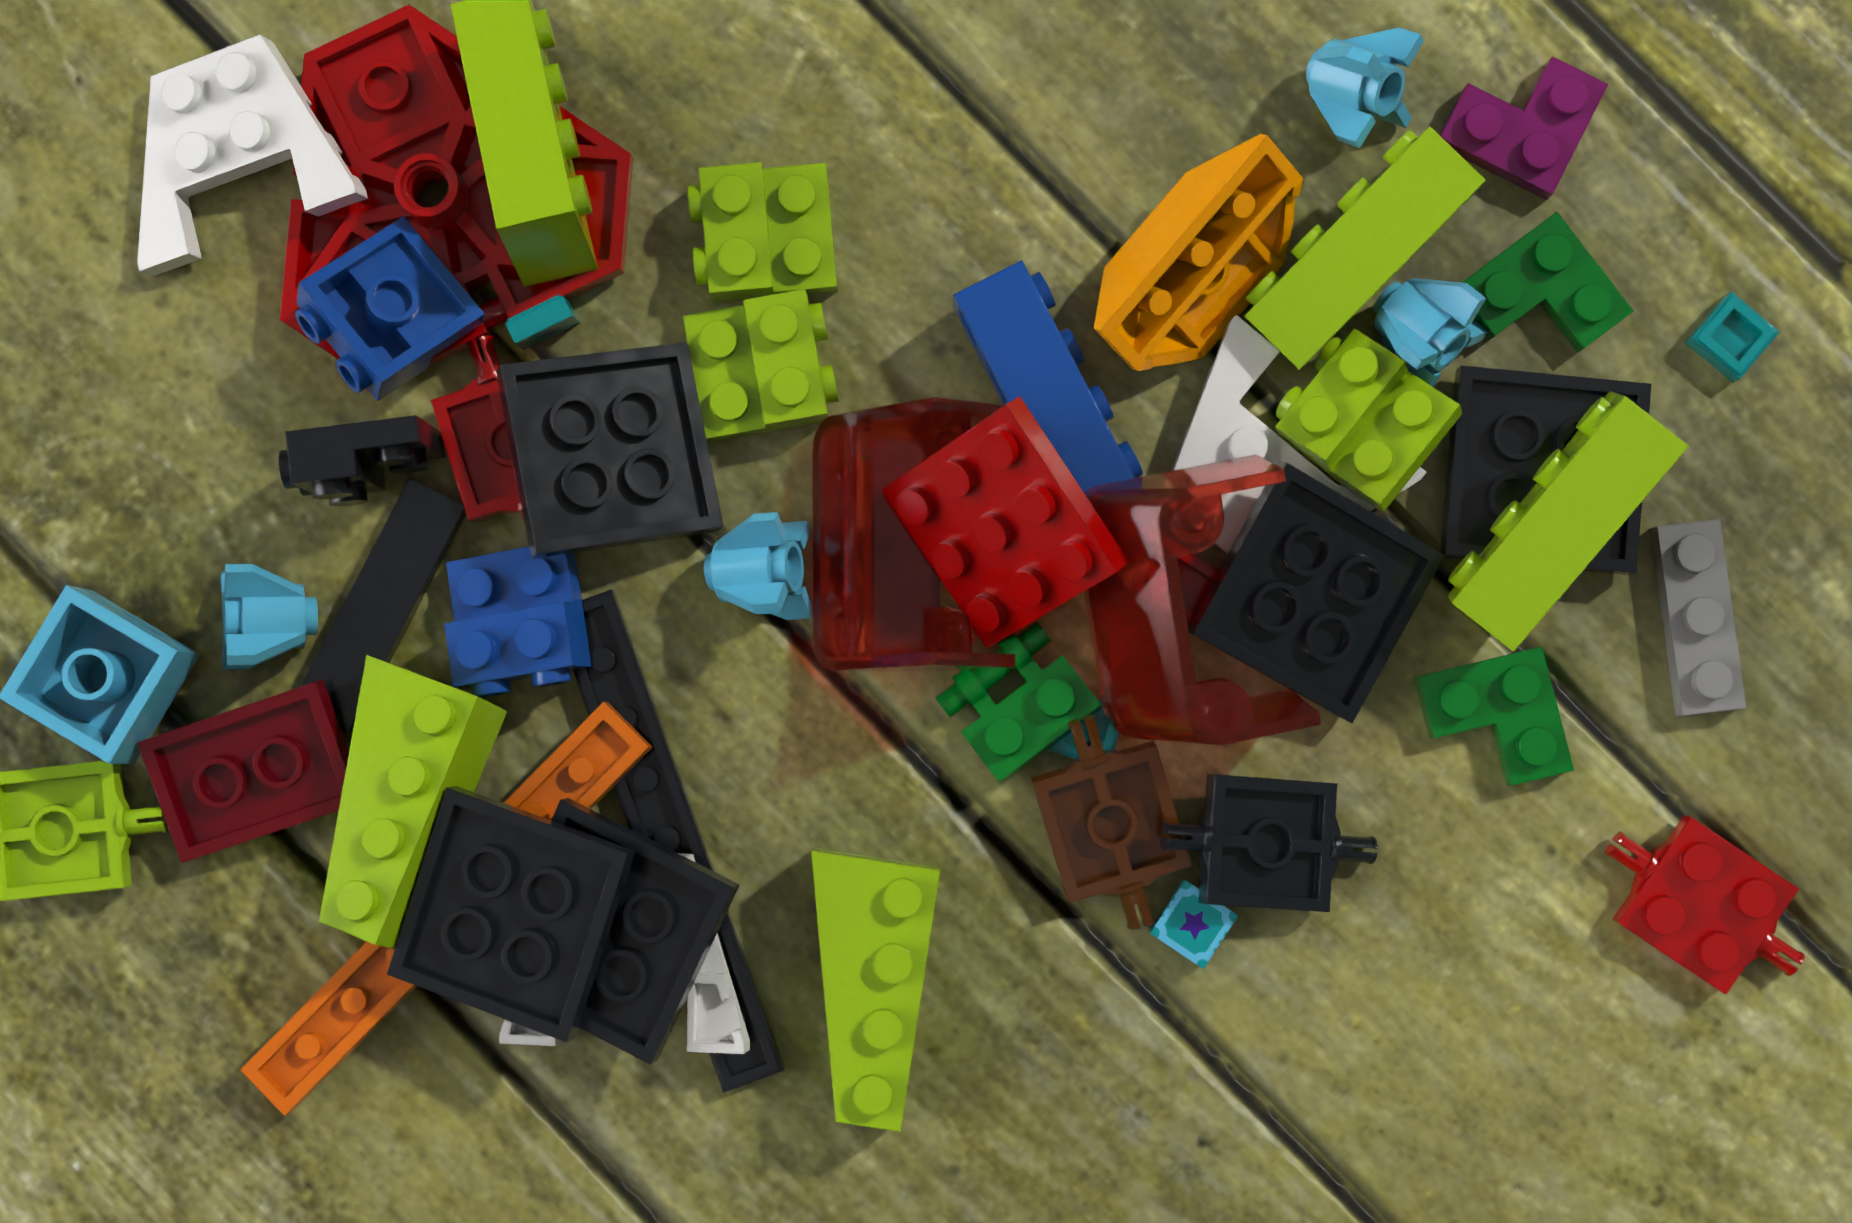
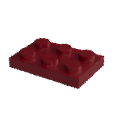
(248, 770)

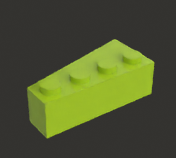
(523, 139)
(1364, 247)
(1564, 518)
(403, 753)
(873, 965)

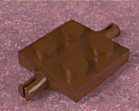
(1108, 821)

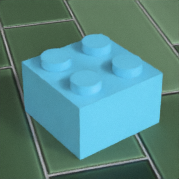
(99, 675)

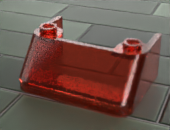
(869, 576)
(1142, 619)

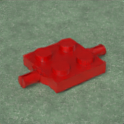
(478, 439)
(1705, 903)

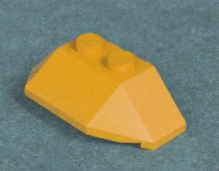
(1199, 256)

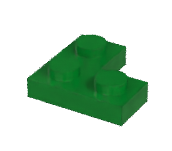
(1558, 273)
(1512, 697)

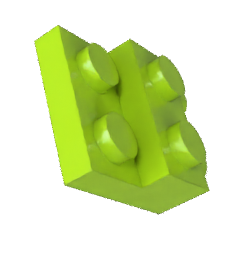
(763, 230)
(760, 365)
(1365, 418)

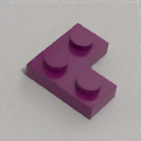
(1526, 144)

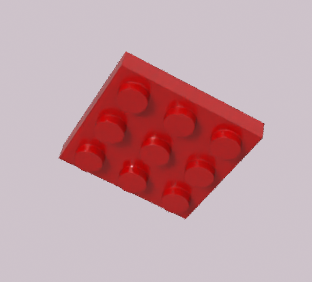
(1005, 524)

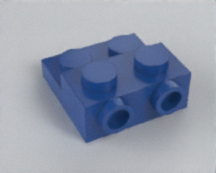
(385, 309)
(515, 621)

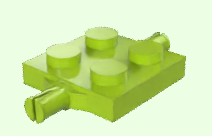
(67, 830)

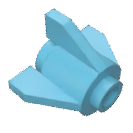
(1360, 80)
(1428, 323)
(762, 567)
(262, 616)

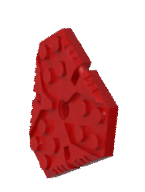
(406, 120)

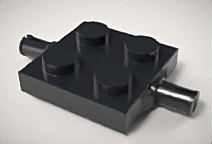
(1268, 843)

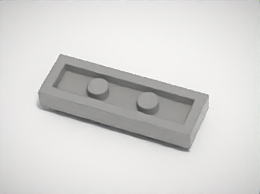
(1697, 617)

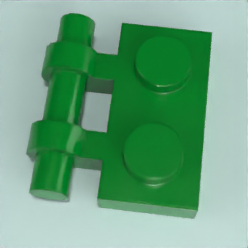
(1029, 718)

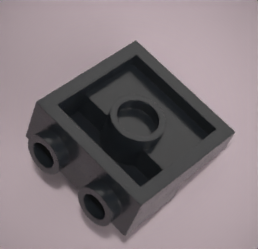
(349, 458)

